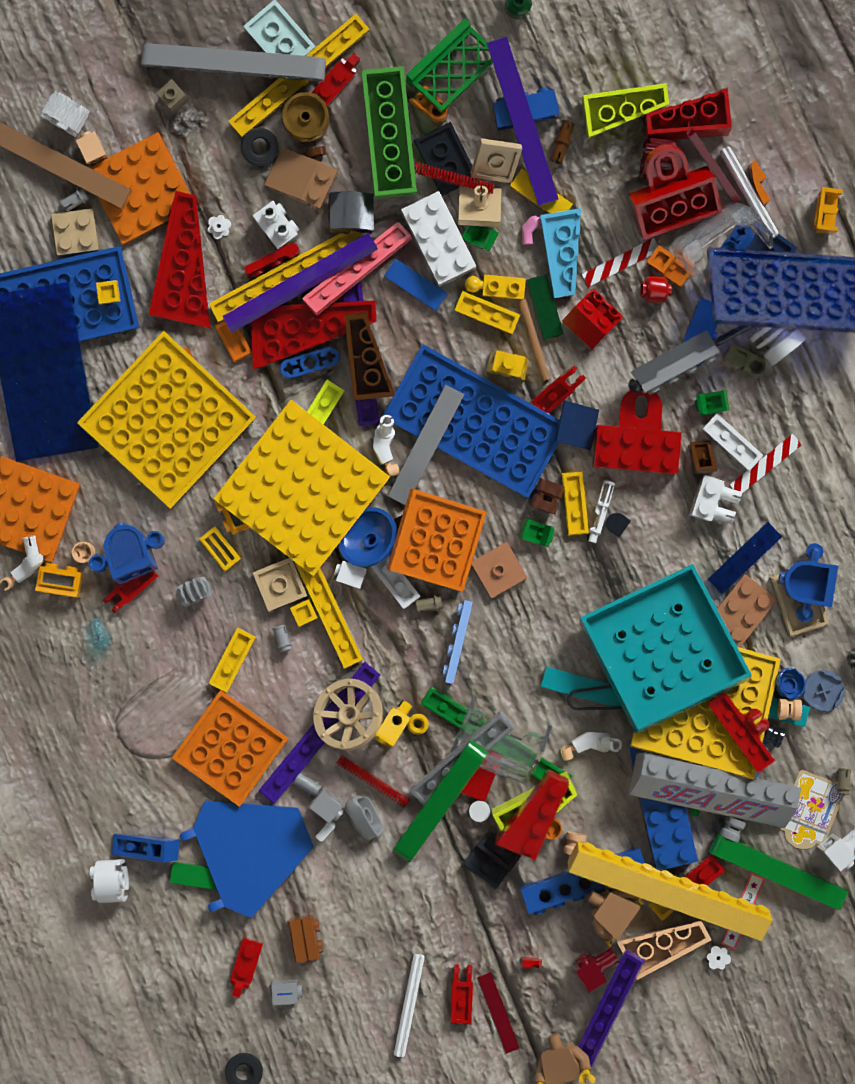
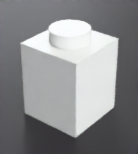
(350, 574)

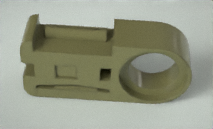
(743, 359)

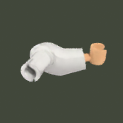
(383, 437)
(29, 564)
(595, 740)

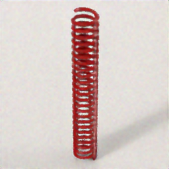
(458, 182)
(371, 778)

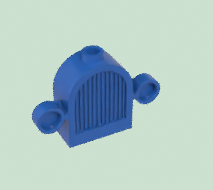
(127, 553)
(809, 582)

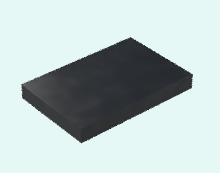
(444, 151)

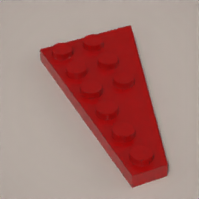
(180, 278)
(296, 329)

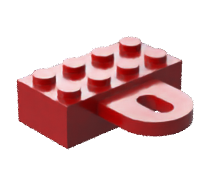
(674, 196)
(638, 442)

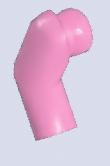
(527, 229)

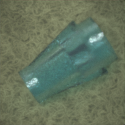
(100, 636)

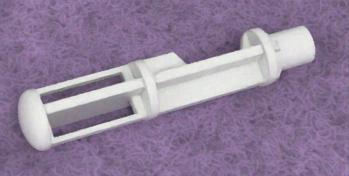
(601, 510)

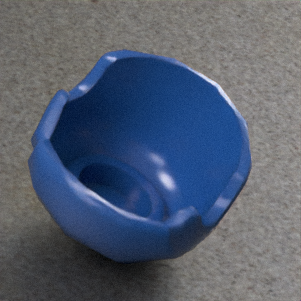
(790, 683)

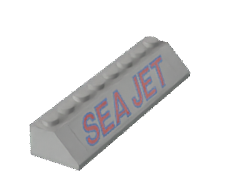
(713, 790)

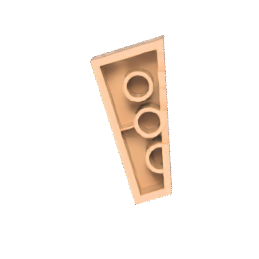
(665, 945)

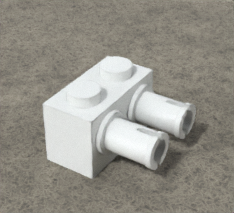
(275, 225)
(706, 500)
(839, 851)

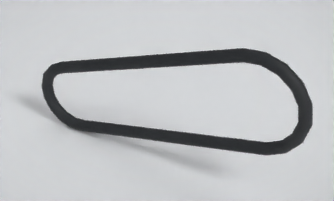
(591, 708)

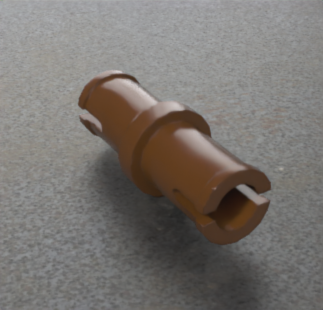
(562, 141)

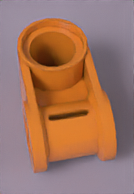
(427, 108)

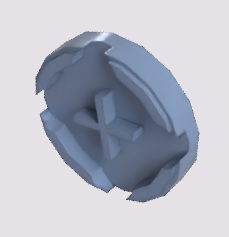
(823, 690)

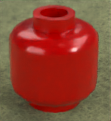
(655, 289)

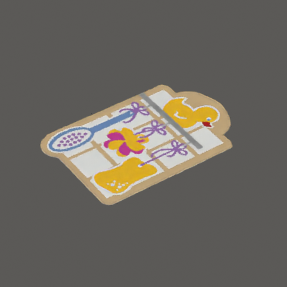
(815, 811)

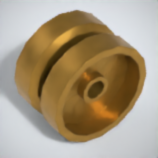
(301, 106)

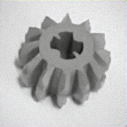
(193, 591)

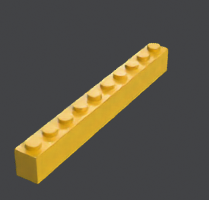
(669, 890)

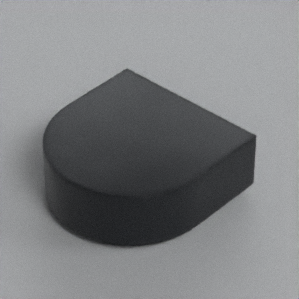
(617, 523)

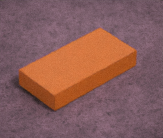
(234, 342)

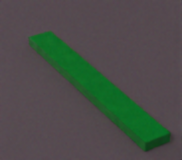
(454, 713)

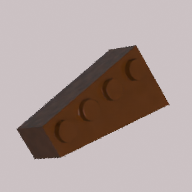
(367, 366)

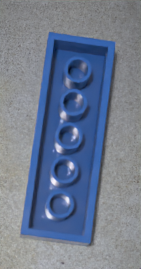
(666, 828)

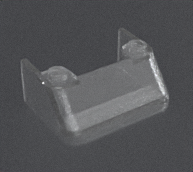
(689, 246)
(510, 756)

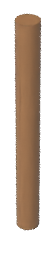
(534, 340)

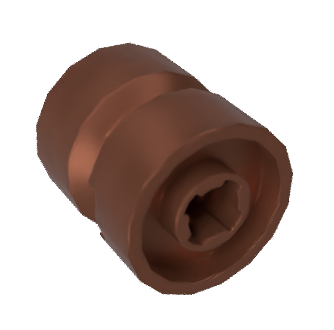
(549, 489)

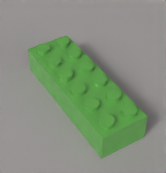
(389, 133)

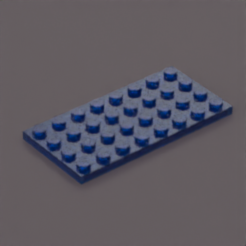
(782, 289)
(43, 372)

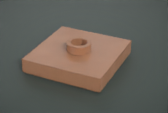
(499, 570)

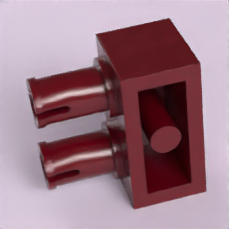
(592, 968)

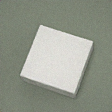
(325, 830)

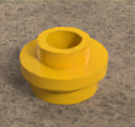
(422, 729)

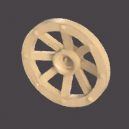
(345, 713)

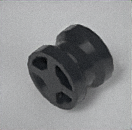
(774, 736)

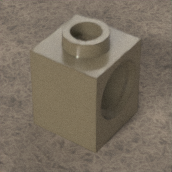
(172, 96)

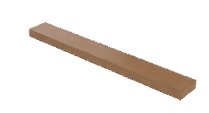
(63, 166)

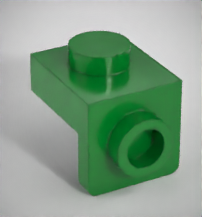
(480, 236)
(712, 402)
(536, 532)

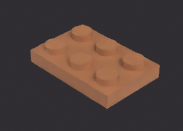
(745, 608)

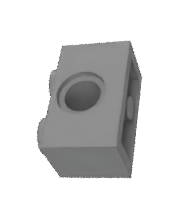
(327, 805)

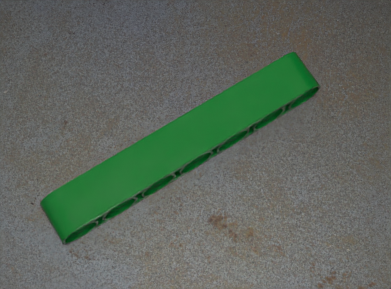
(440, 801)
(779, 871)

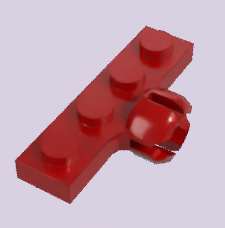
(744, 730)

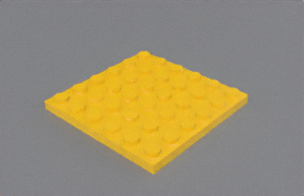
(166, 419)
(301, 487)
(697, 733)

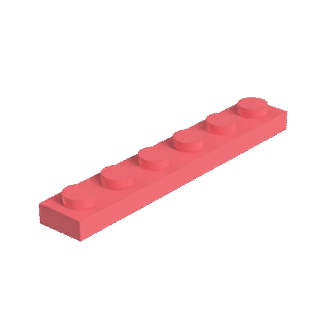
(341, 282)

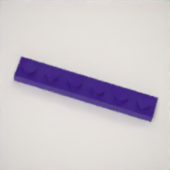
(610, 1005)

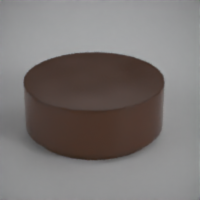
(316, 152)

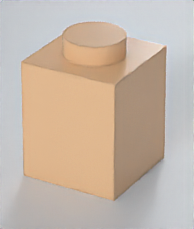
(91, 148)

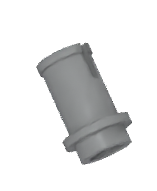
(75, 199)
(282, 638)
(307, 785)

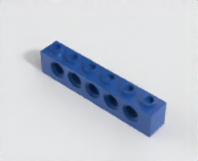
(532, 891)

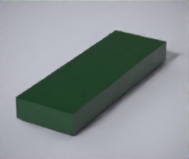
(545, 307)

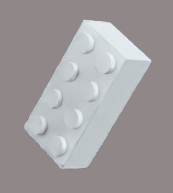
(438, 239)

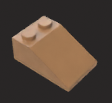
(302, 178)

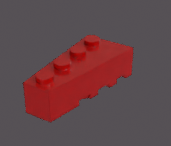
(705, 115)
(532, 821)

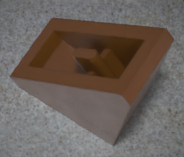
(702, 457)

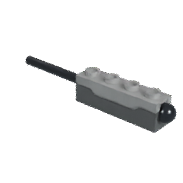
(679, 360)

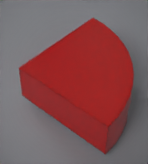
(529, 962)

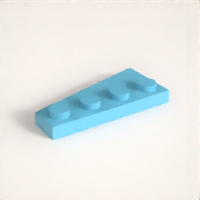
(561, 240)

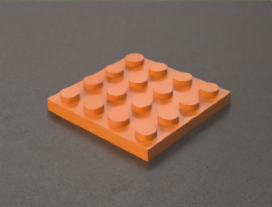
(153, 181)
(34, 505)
(436, 540)
(230, 748)

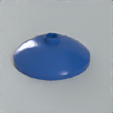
(370, 526)

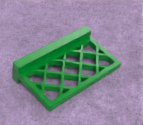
(438, 54)

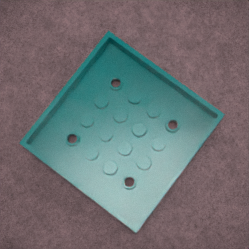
(664, 648)

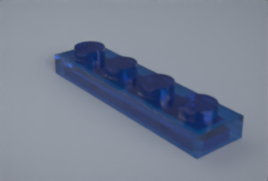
(744, 557)

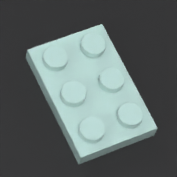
(278, 32)

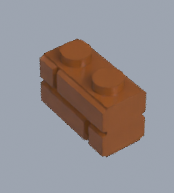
(304, 938)

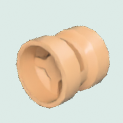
(83, 549)
(789, 709)
(572, 838)

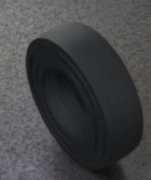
(272, 146)
(247, 1059)

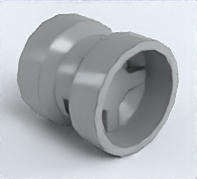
(731, 833)

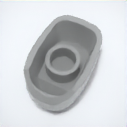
(364, 817)

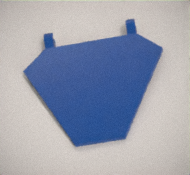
(249, 850)

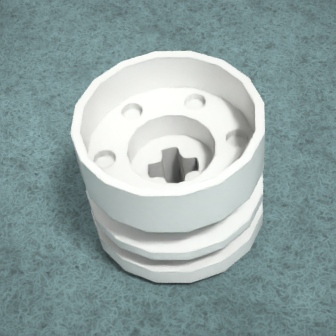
(779, 341)

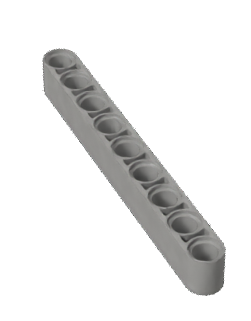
(233, 62)

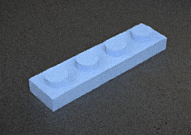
(459, 633)

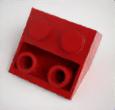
(592, 318)

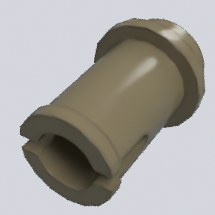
(429, 604)
(843, 782)

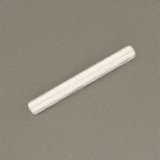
(746, 188)
(409, 1005)

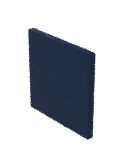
(577, 425)

